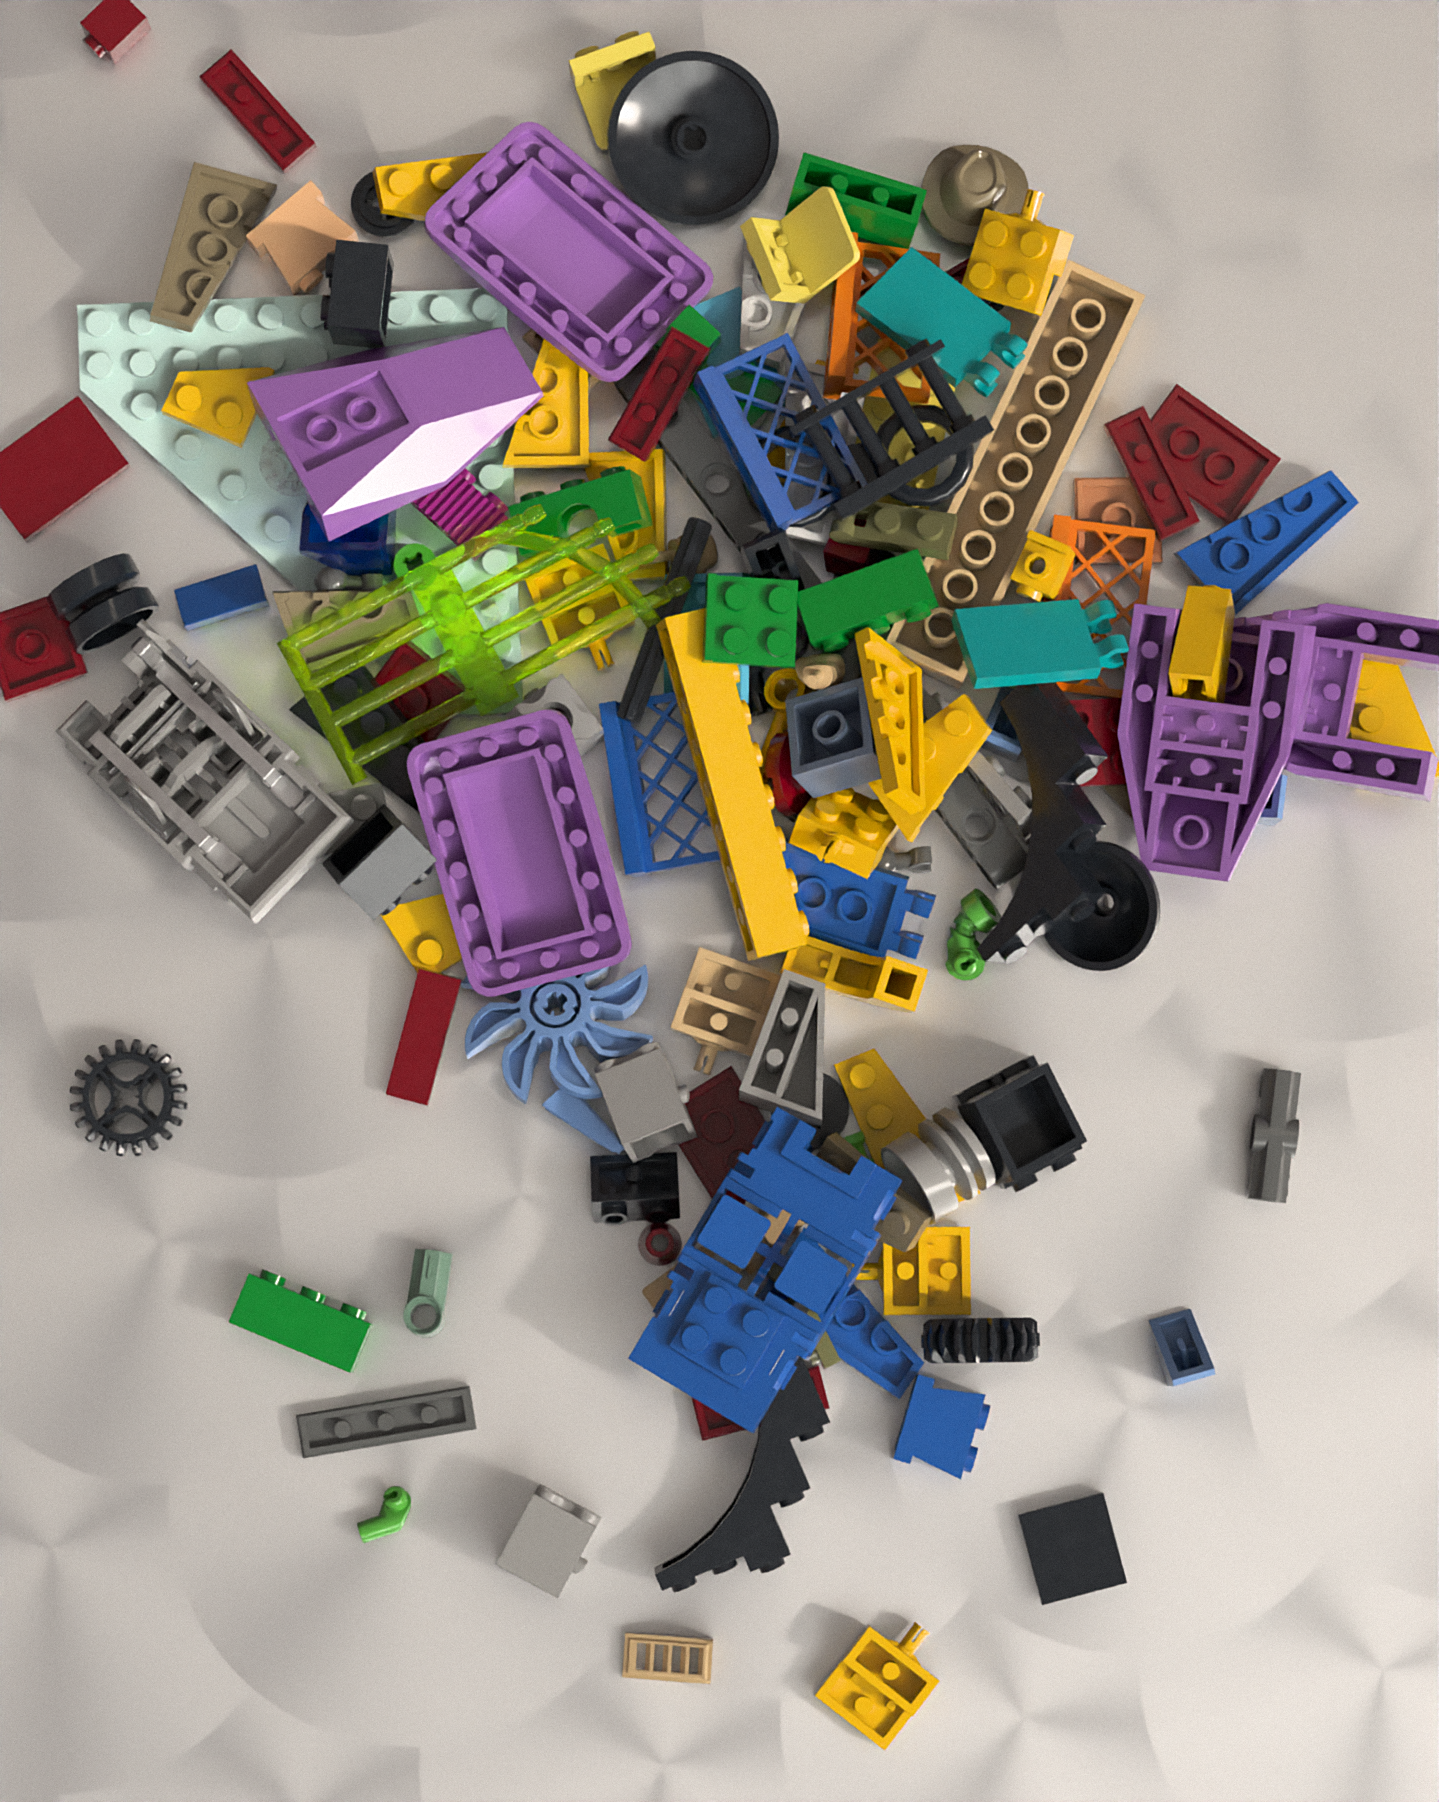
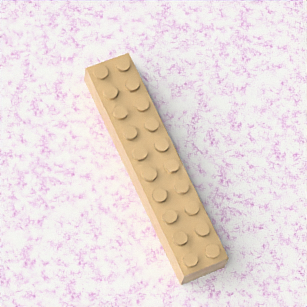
(1021, 458)

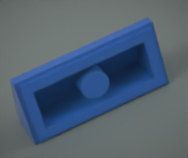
(221, 597)

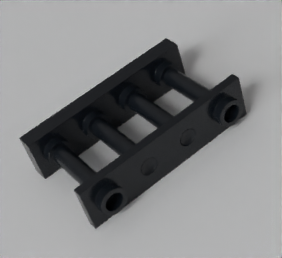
(889, 472)

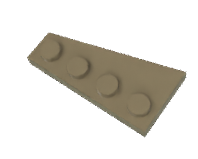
(206, 241)

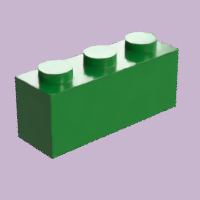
(872, 204)
(867, 598)
(301, 1320)

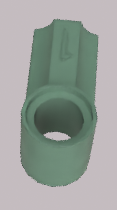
(428, 1287)

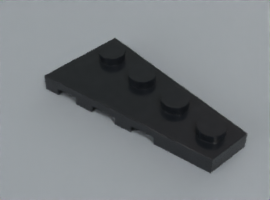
(389, 767)

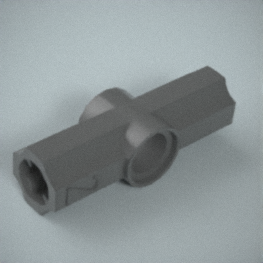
(1274, 1135)

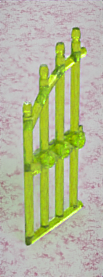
(461, 633)

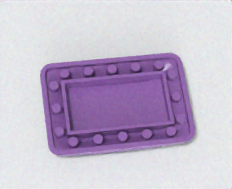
(567, 251)
(520, 853)

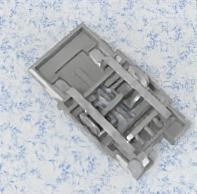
(257, 828)

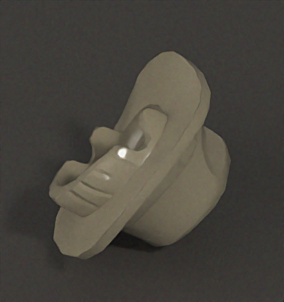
(964, 184)

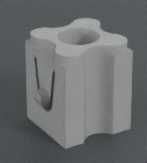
(560, 694)
(645, 1101)
(549, 1541)

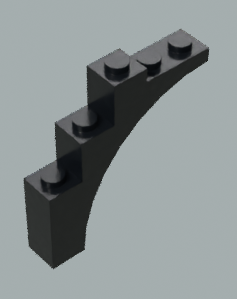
(1064, 821)
(773, 1476)

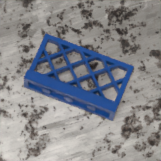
(742, 439)
(632, 799)

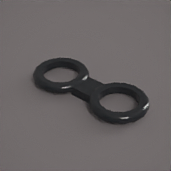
(886, 433)

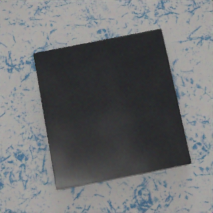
(1072, 1548)

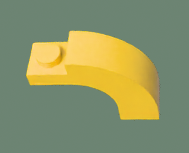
(858, 976)

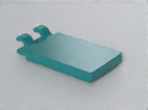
(924, 302)
(1037, 642)

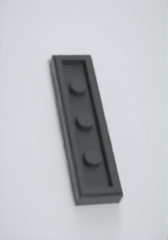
(386, 1422)

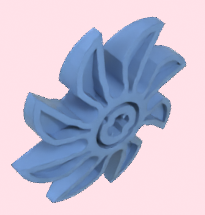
(562, 1032)

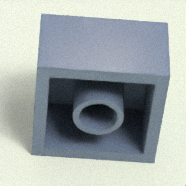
(832, 739)

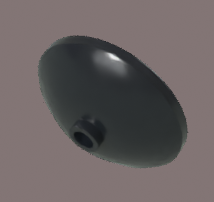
(1114, 934)

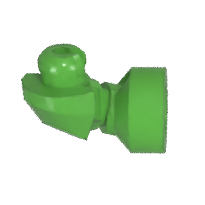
(976, 915)

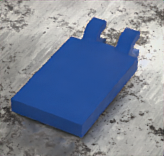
(857, 910)

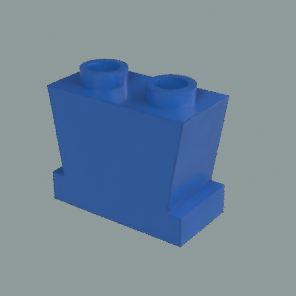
(941, 1427)

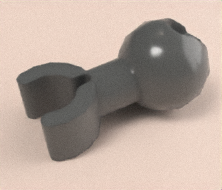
(335, 579)
(916, 860)

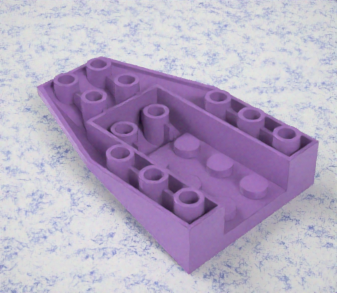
(393, 420)

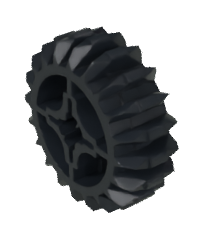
(143, 1083)
(980, 1340)

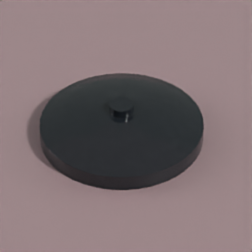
(692, 138)

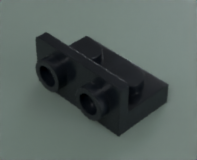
(634, 1190)

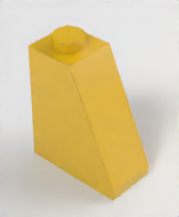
(1203, 644)

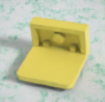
(604, 72)
(803, 248)

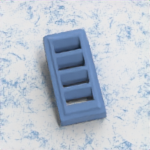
(583, 1118)

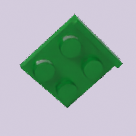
(750, 621)

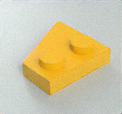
(215, 401)

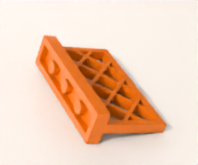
(845, 326)
(1065, 531)

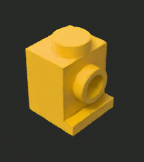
(1057, 559)

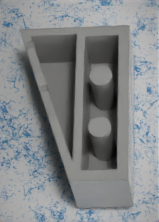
(789, 1052)

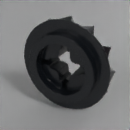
(369, 216)

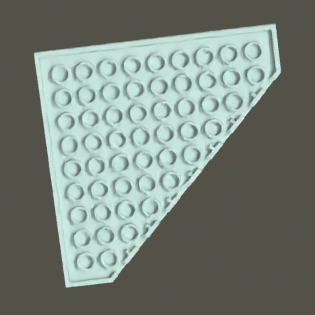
(132, 365)

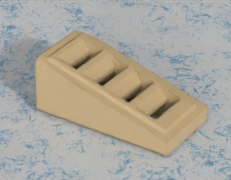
(704, 1644)

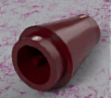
(669, 1254)

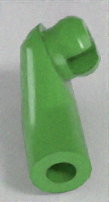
(390, 1518)

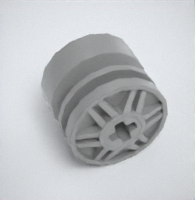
(940, 1163)

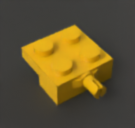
(1016, 257)
(582, 611)
(845, 830)
(927, 1278)
(879, 1684)

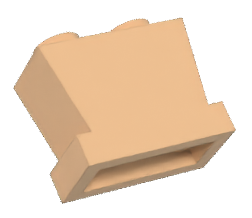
(300, 237)

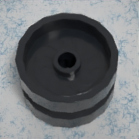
(102, 603)

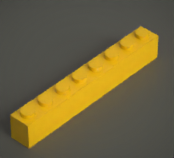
(733, 791)

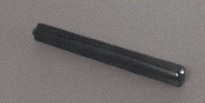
(651, 653)

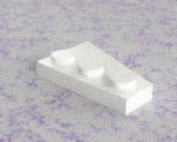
(763, 318)

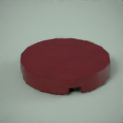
(787, 792)

